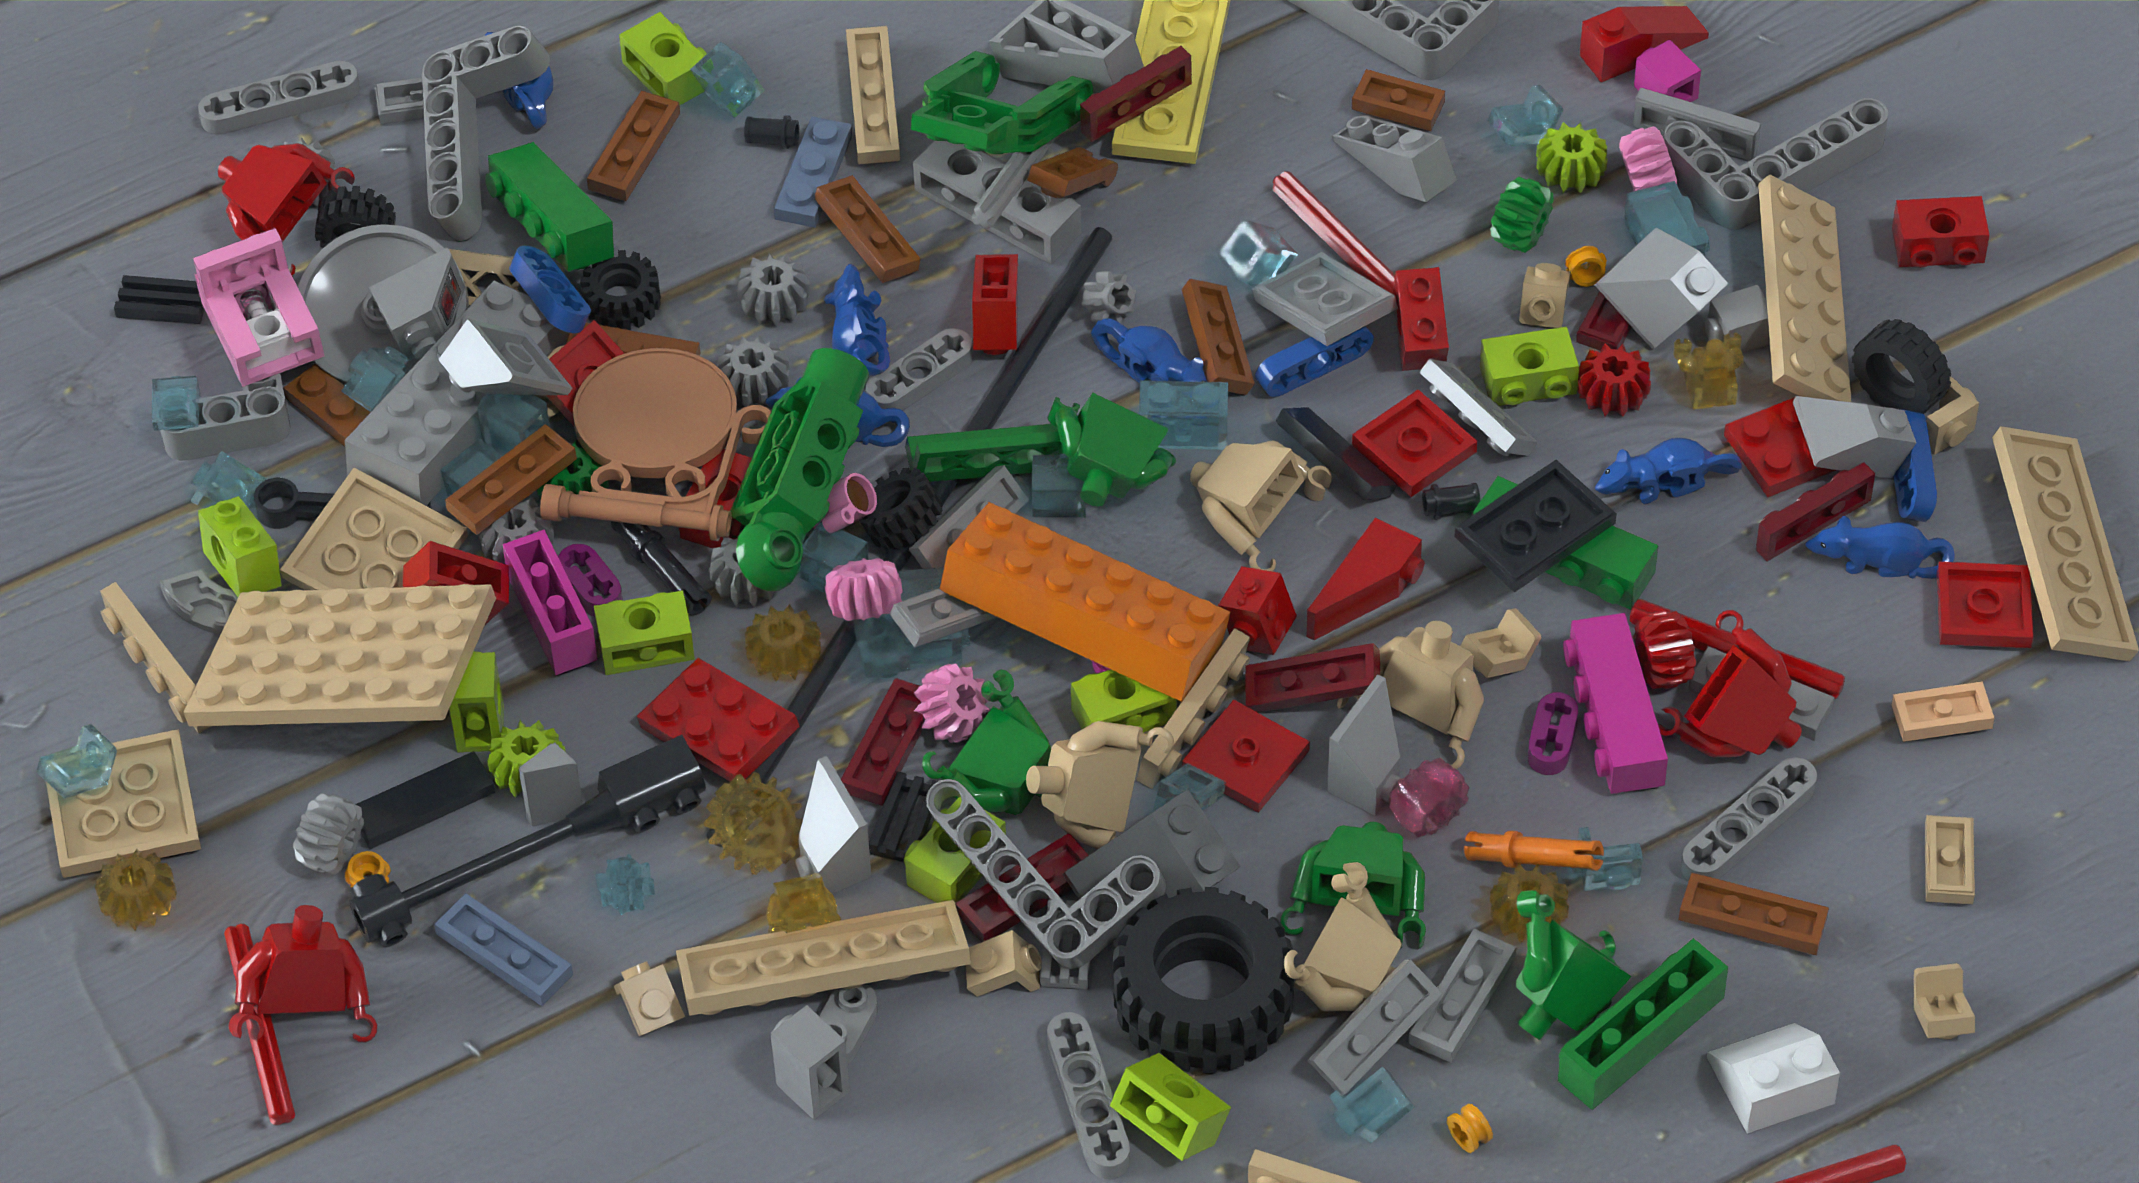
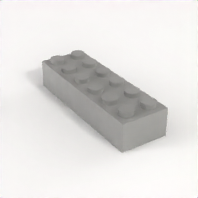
(426, 416)

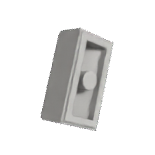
(550, 786)

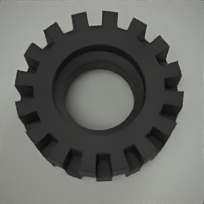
(347, 207)
(619, 272)
(903, 509)

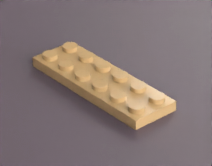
(1803, 292)
(2065, 544)
(822, 958)

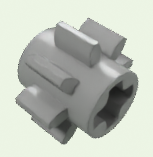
(1108, 296)

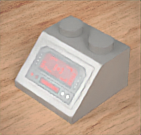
(420, 302)

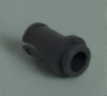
(772, 131)
(1450, 499)

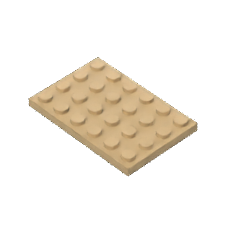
(341, 656)

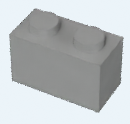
(810, 1061)

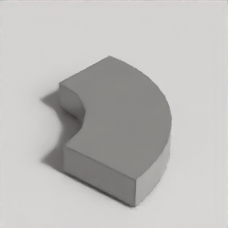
(199, 600)

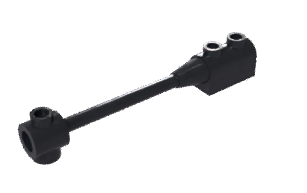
(627, 795)

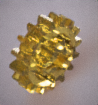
(733, 814)

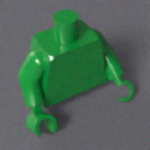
(1110, 448)
(998, 753)
(1393, 875)
(1562, 971)

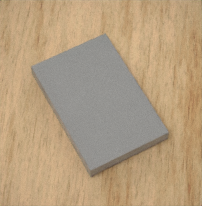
(1324, 298)

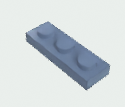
(813, 166)
(503, 949)

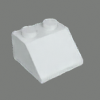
(1776, 1076)

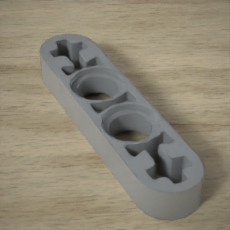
(277, 91)
(1744, 817)
(1087, 1095)

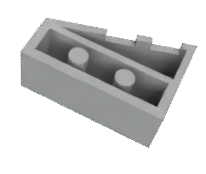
(1065, 41)

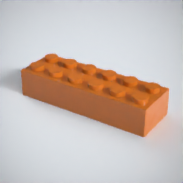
(1084, 601)

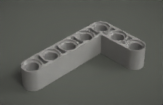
(1404, 36)
(450, 90)
(1805, 160)
(233, 422)
(1031, 886)

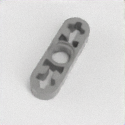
(927, 356)

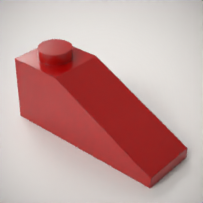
(1623, 33)
(995, 303)
(1367, 578)

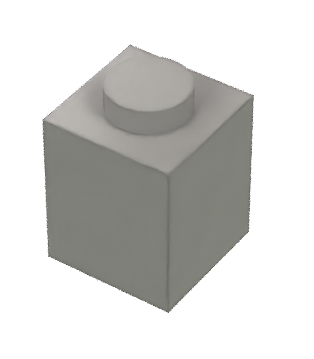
(1740, 313)

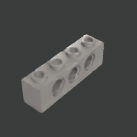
(1031, 219)

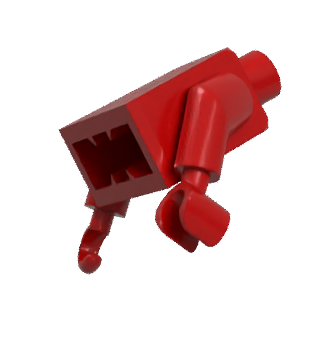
(275, 187)
(1742, 702)
(299, 971)

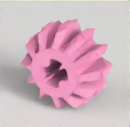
(1646, 158)
(863, 589)
(951, 702)

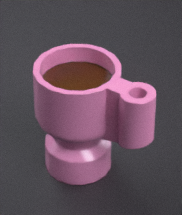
(849, 501)

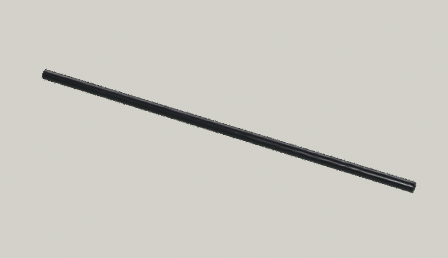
(984, 419)

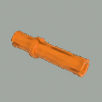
(1516, 848)

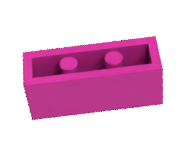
(550, 602)

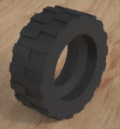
(1915, 353)

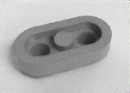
(849, 1019)

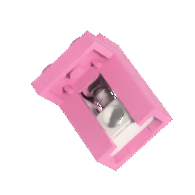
(246, 283)

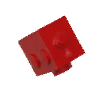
(1259, 608)

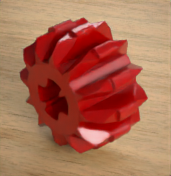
(1614, 380)
(1664, 649)

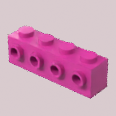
(1616, 703)

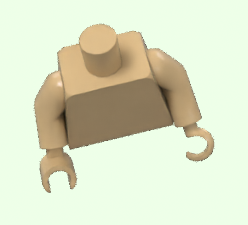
(1251, 487)
(1432, 682)
(1093, 779)
(1352, 950)

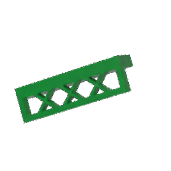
(979, 451)

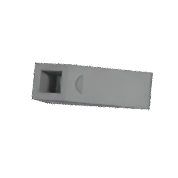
(1402, 157)

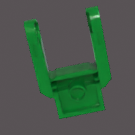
(963, 115)

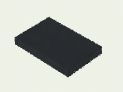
(1535, 525)

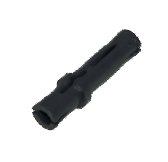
(650, 548)

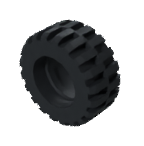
(1194, 929)

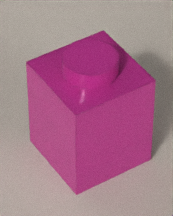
(1668, 72)

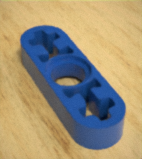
(550, 289)
(1309, 361)
(1915, 477)

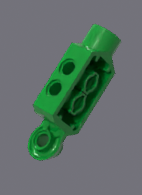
(797, 467)

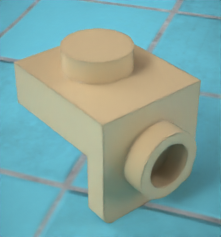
(1544, 295)
(1953, 419)
(1505, 647)
(1003, 962)
(649, 997)
(1941, 1002)

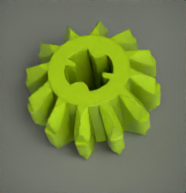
(1571, 157)
(516, 749)

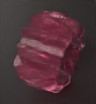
(1429, 797)

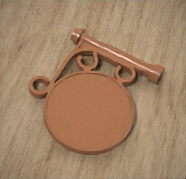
(656, 419)

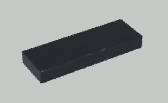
(1336, 453)
(424, 799)

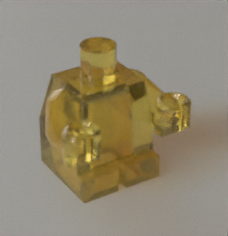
(1710, 370)
(800, 902)

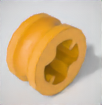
(1469, 1128)

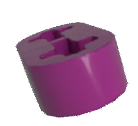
(597, 576)
(1561, 735)

